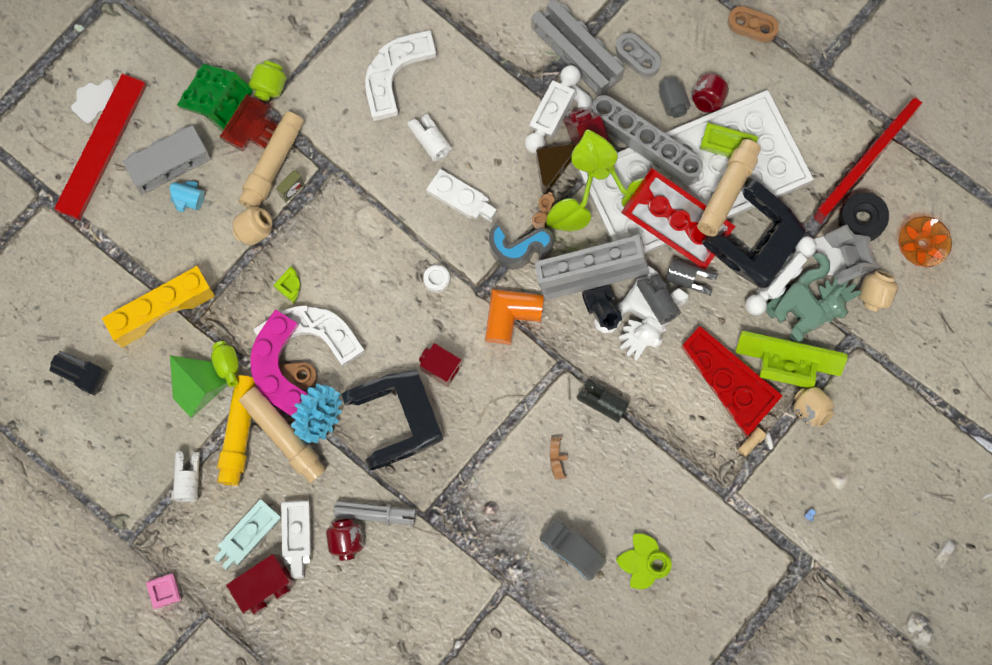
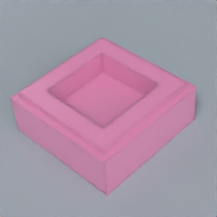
(163, 591)

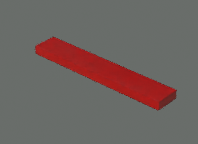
(100, 147)
(867, 160)

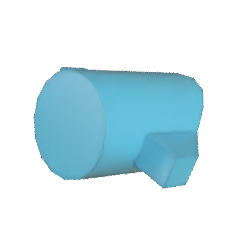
(186, 195)

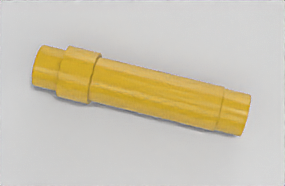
(232, 457)

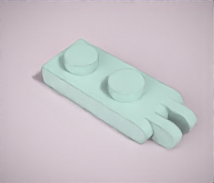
(247, 534)

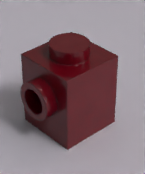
(440, 364)

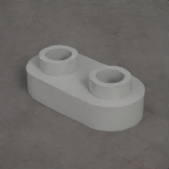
(639, 55)

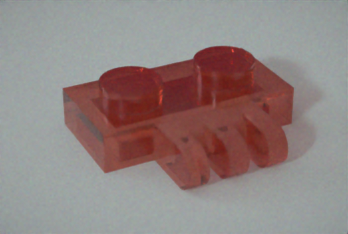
(248, 125)

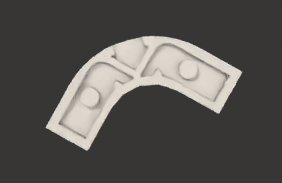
(386, 65)
(328, 328)

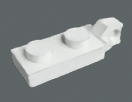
(460, 197)
(296, 536)

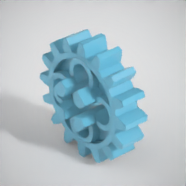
(312, 422)

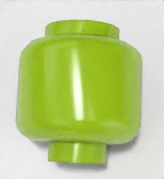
(267, 80)

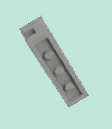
(577, 47)
(592, 267)

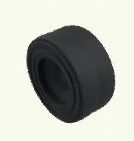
(867, 203)

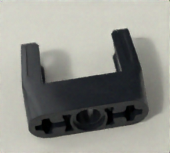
(771, 249)
(415, 407)

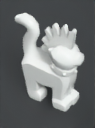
(649, 331)

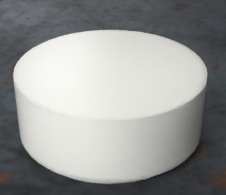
(436, 278)

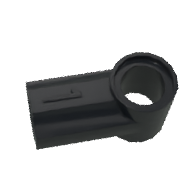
(602, 304)
(83, 375)

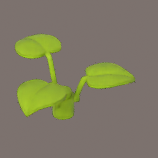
(597, 158)

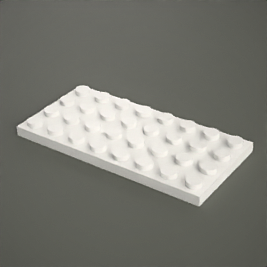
(778, 166)

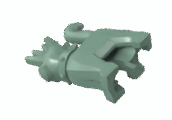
(805, 307)

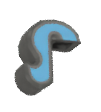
(520, 252)
(573, 549)

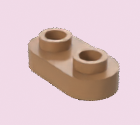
(753, 22)
(291, 373)

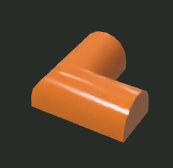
(507, 307)

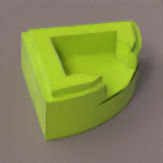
(289, 285)

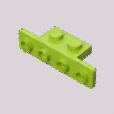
(789, 360)

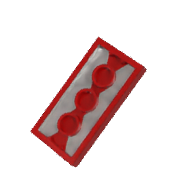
(672, 217)

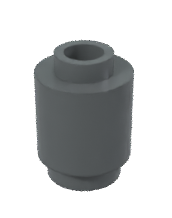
(674, 97)

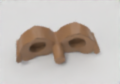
(546, 203)
(555, 458)

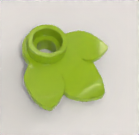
(640, 560)

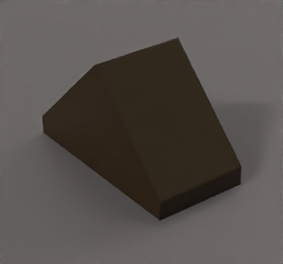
(552, 164)

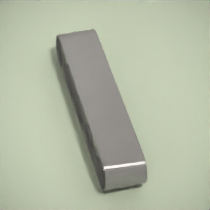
(652, 151)

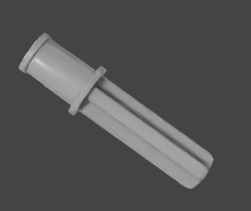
(374, 513)

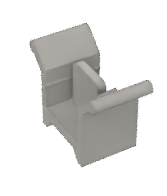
(855, 251)

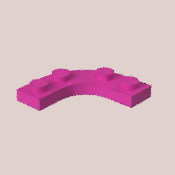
(266, 361)

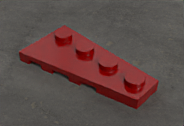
(733, 382)

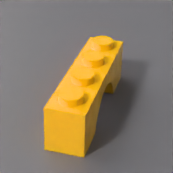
(138, 316)

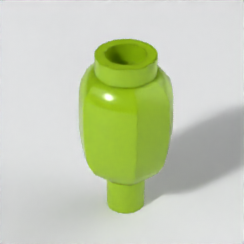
(225, 362)

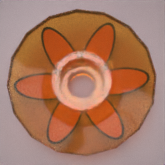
(933, 234)

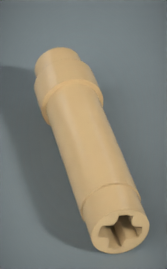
(738, 170)
(260, 181)
(300, 456)

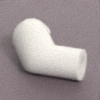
(582, 98)

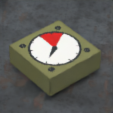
(290, 186)

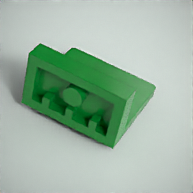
(214, 94)

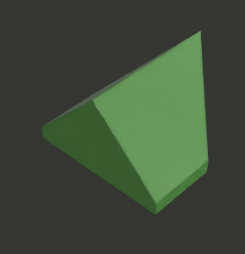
(194, 383)

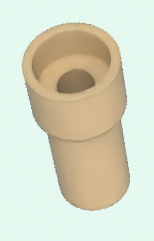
(756, 437)

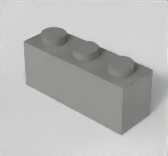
(166, 159)

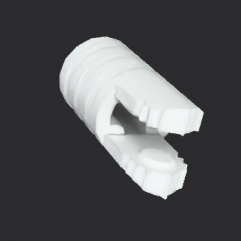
(430, 138)
(186, 482)

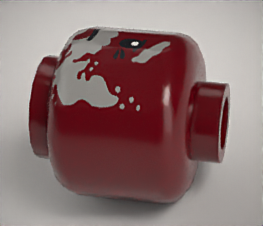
(710, 93)
(344, 539)

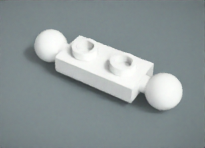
(553, 109)
(791, 268)

